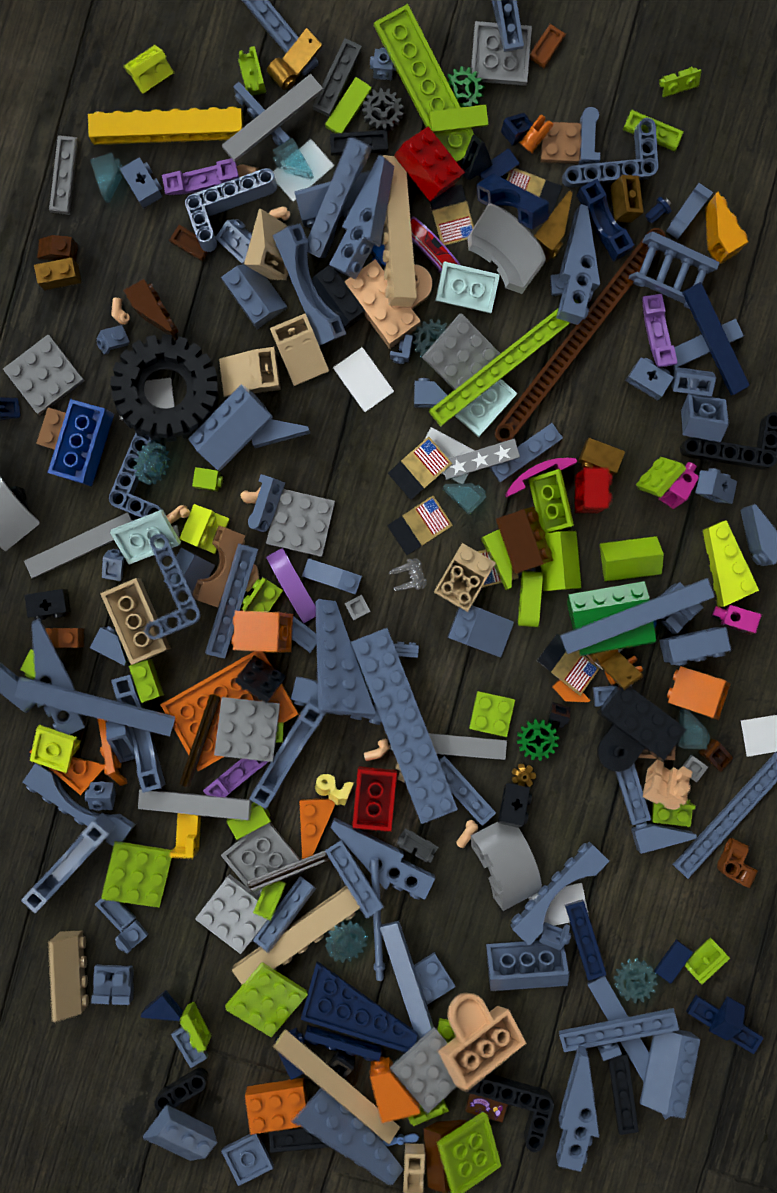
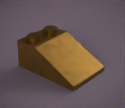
(554, 228)

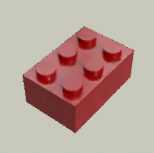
(429, 163)
(592, 490)
(374, 798)

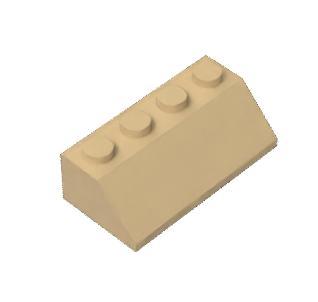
(130, 614)
(68, 974)

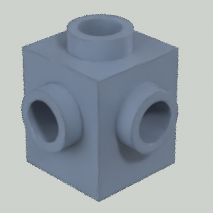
(382, 65)
(101, 795)

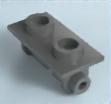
(409, 841)

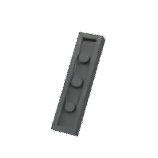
(337, 77)

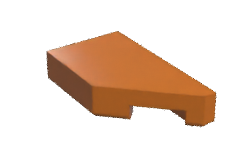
(568, 694)

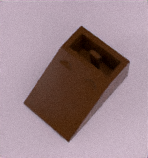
(145, 302)

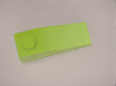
(497, 552)

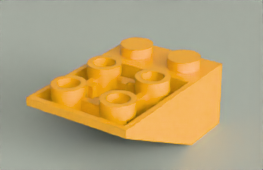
(723, 232)

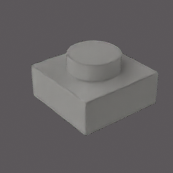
(357, 607)
(696, 767)

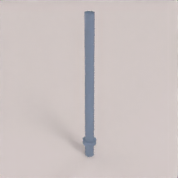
(379, 966)

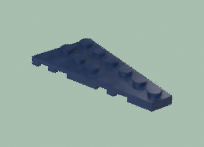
(345, 1009)

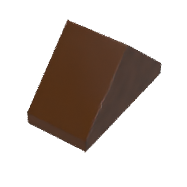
(716, 755)

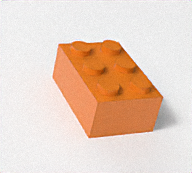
(275, 1105)

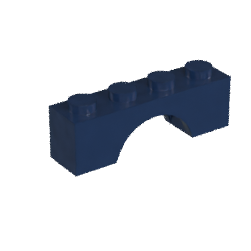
(498, 191)
(611, 234)

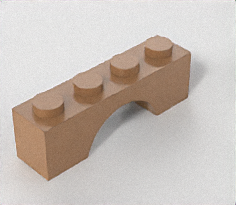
(212, 588)

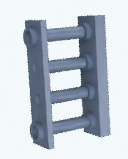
(672, 250)

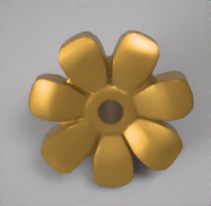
(522, 771)

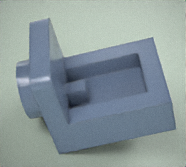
(112, 338)
(555, 936)

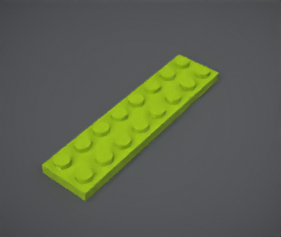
(421, 74)

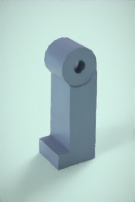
(587, 137)
(689, 210)
(266, 503)

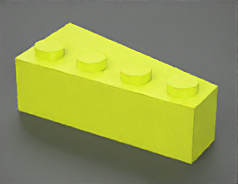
(727, 564)

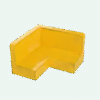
(187, 836)

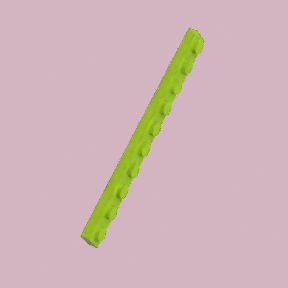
(498, 368)

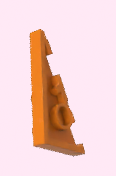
(112, 763)
(80, 774)
(313, 820)

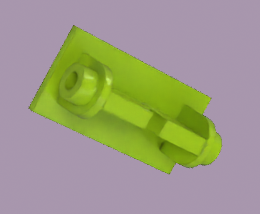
(686, 79)
(439, 1109)

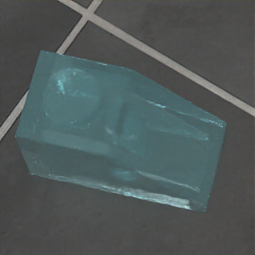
(291, 160)
(107, 174)
(466, 495)
(696, 734)

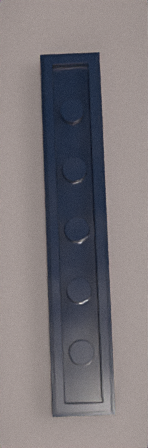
(715, 338)

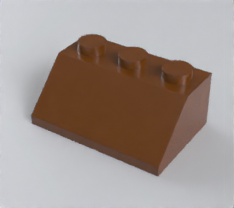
(524, 539)
(435, 1170)

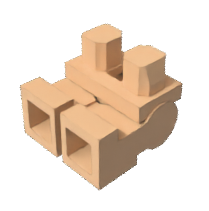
(667, 785)

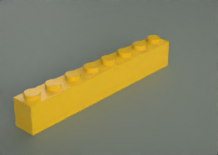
(164, 125)

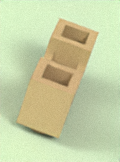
(413, 1168)

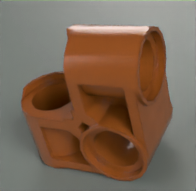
(735, 853)

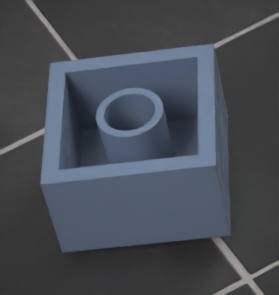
(704, 417)

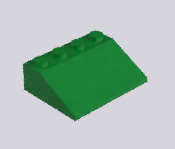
(601, 603)

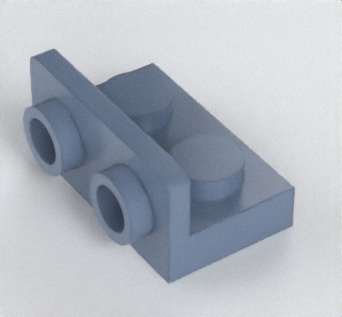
(235, 238)

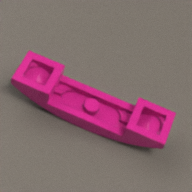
(559, 463)

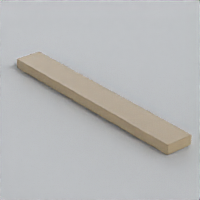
(335, 1085)

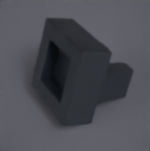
(559, 713)

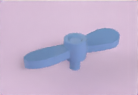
(400, 1139)

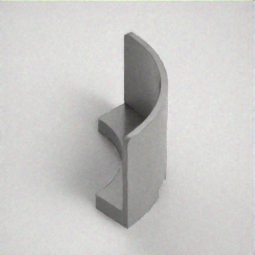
(509, 245)
(14, 518)
(509, 862)

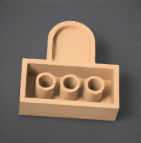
(388, 321)
(481, 1040)

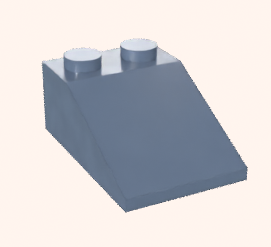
(760, 536)
(481, 630)

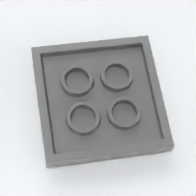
(492, 61)
(460, 352)
(43, 374)
(301, 523)
(247, 729)
(259, 854)
(231, 914)
(424, 1071)

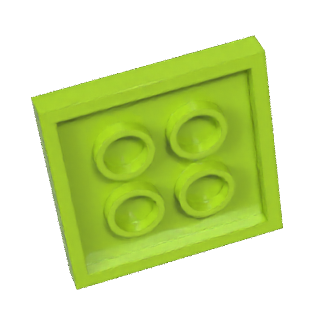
(136, 874)
(266, 999)
(469, 1154)

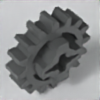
(392, 109)

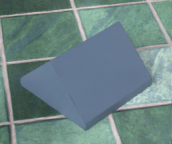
(192, 568)

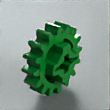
(468, 82)
(530, 740)

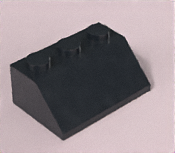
(338, 296)

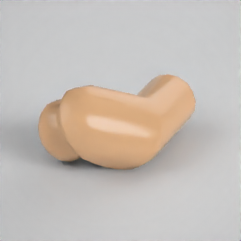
(245, 169)
(280, 212)
(117, 312)
(250, 497)
(180, 511)
(253, 578)
(379, 752)
(471, 828)

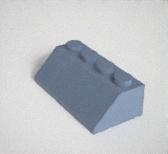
(310, 199)
(230, 427)
(525, 966)
(670, 1072)

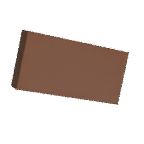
(547, 45)

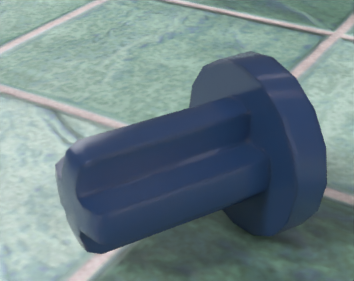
(659, 209)

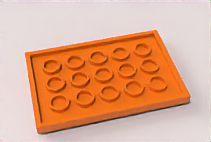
(191, 703)

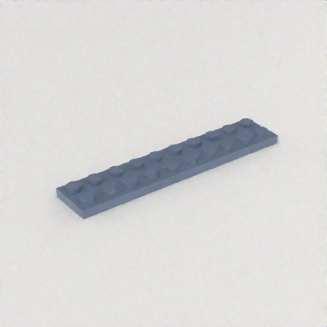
(404, 725)

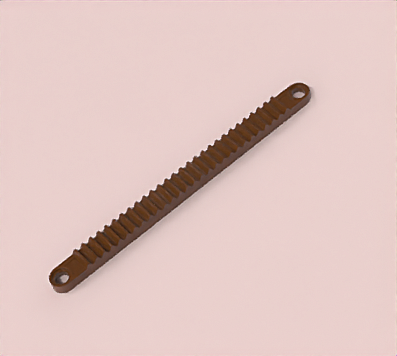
(574, 343)

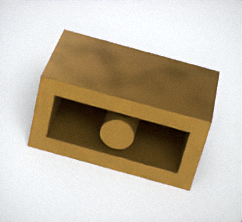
(626, 198)
(57, 273)
(600, 455)

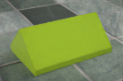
(551, 501)
(631, 558)
(564, 569)

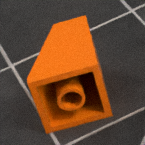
(262, 631)
(698, 692)
(391, 1095)

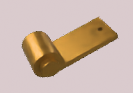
(288, 68)
(616, 667)

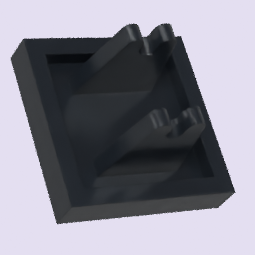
(260, 679)

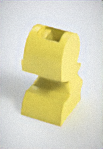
(326, 786)

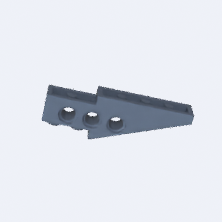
(508, 24)
(365, 220)
(578, 251)
(49, 664)
(367, 846)
(576, 1098)

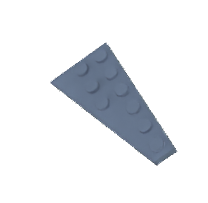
(339, 676)
(348, 1136)

